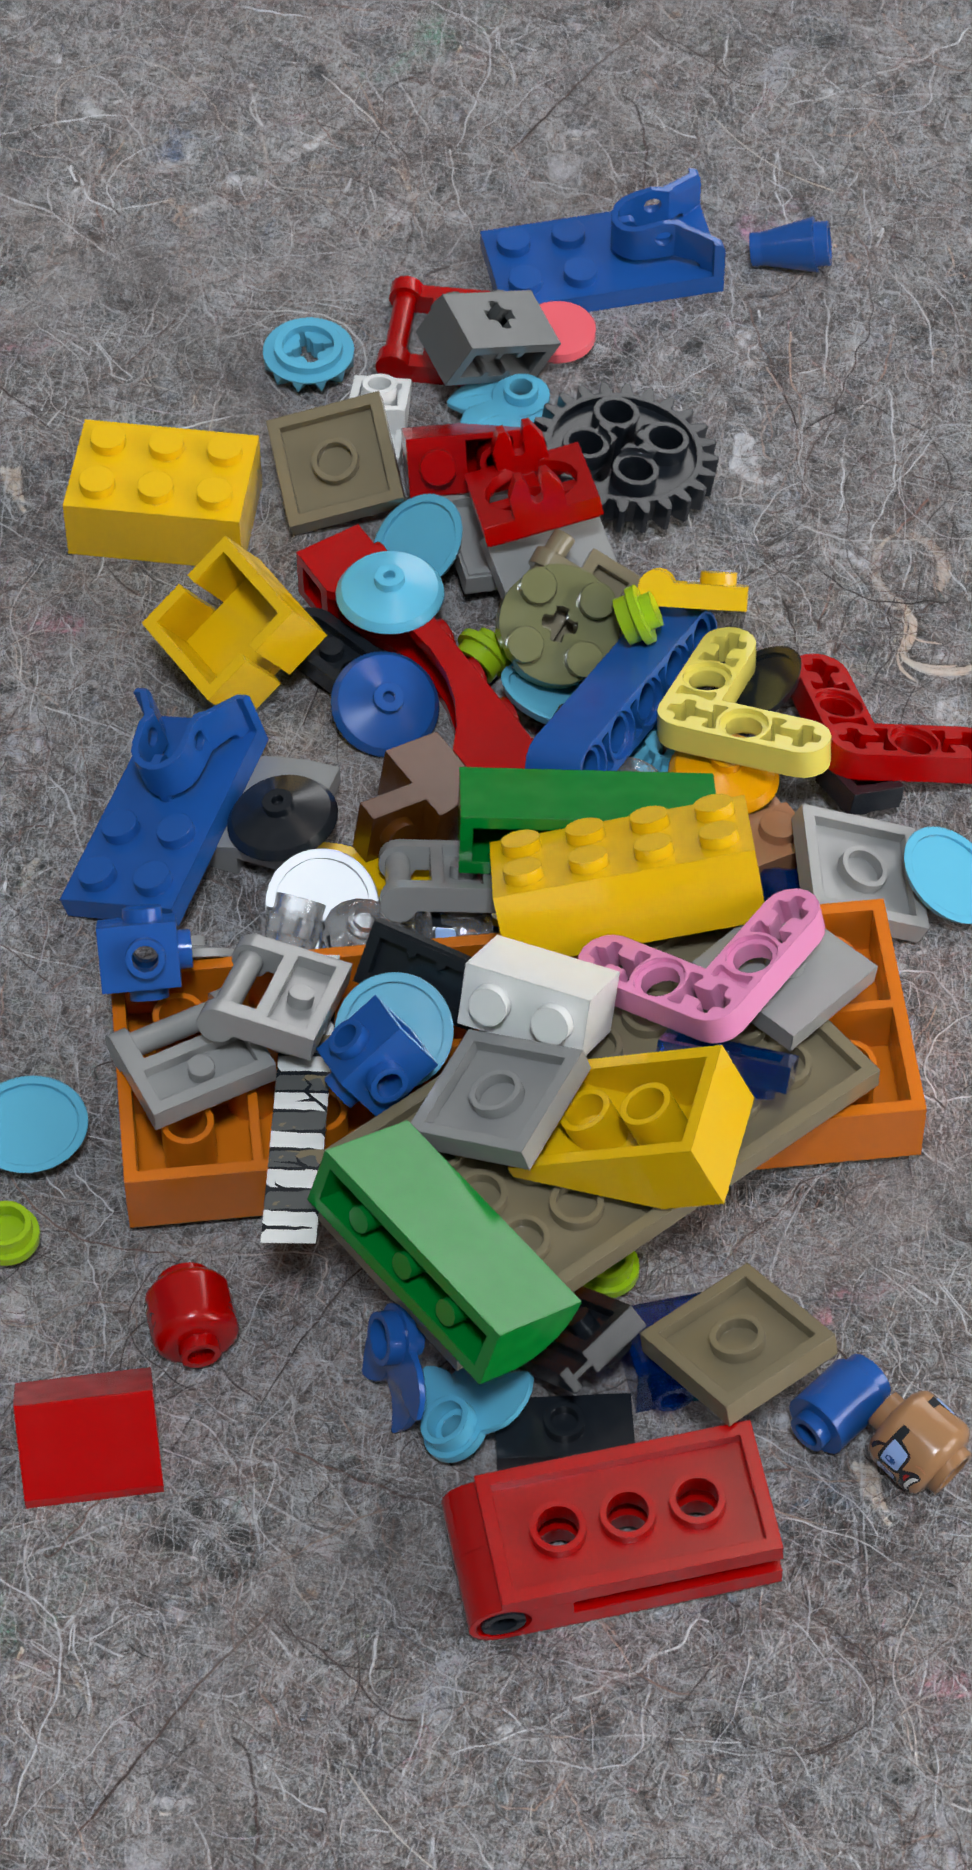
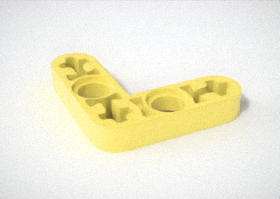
(706, 719)

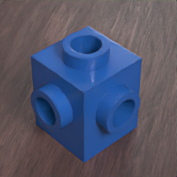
(126, 972)
(375, 1058)

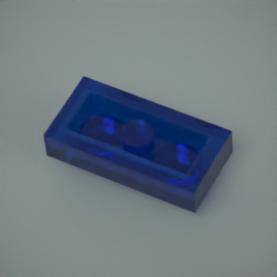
(761, 1068)

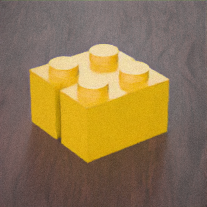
(244, 638)

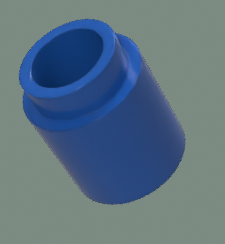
(838, 1403)

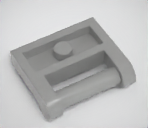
(446, 891)
(294, 1005)
(188, 1074)

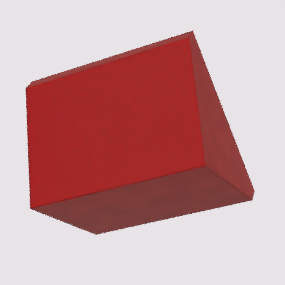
(87, 1437)

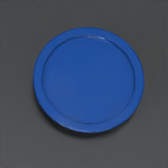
(384, 702)

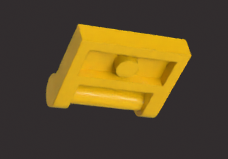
(714, 592)

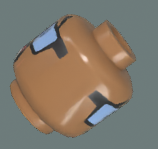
(919, 1441)

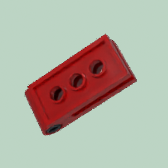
(523, 1585)

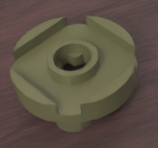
(529, 644)

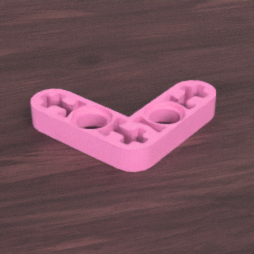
(721, 982)

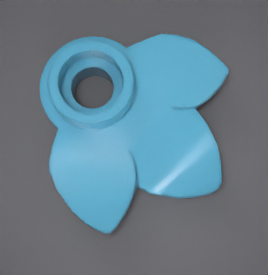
(501, 401)
(464, 1412)

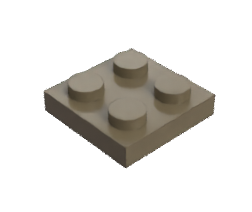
(336, 463)
(738, 1343)

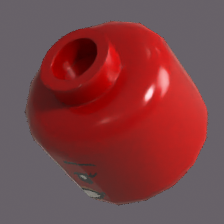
(189, 1313)

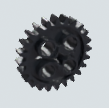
(656, 477)

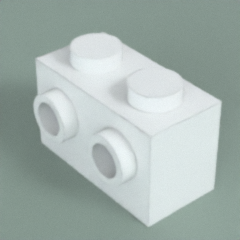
(537, 995)

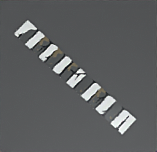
(296, 1146)

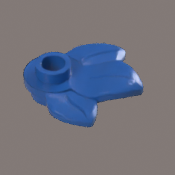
(393, 1357)

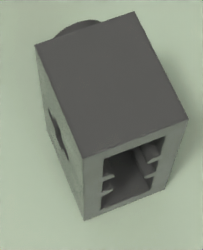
(487, 336)

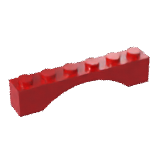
(483, 724)

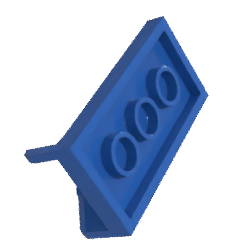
(614, 255)
(167, 809)

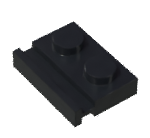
(592, 1340)

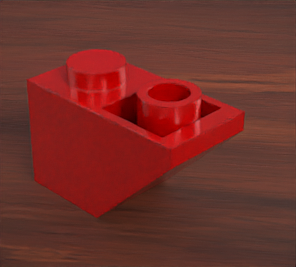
(441, 455)

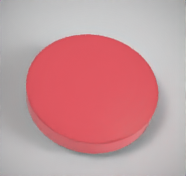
(573, 328)

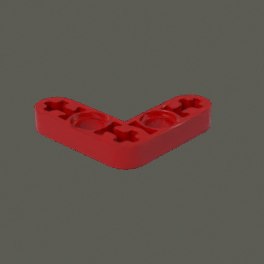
(876, 749)

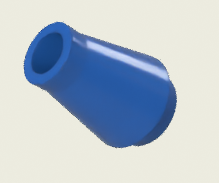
(795, 246)

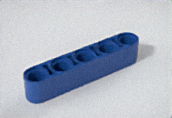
(619, 698)

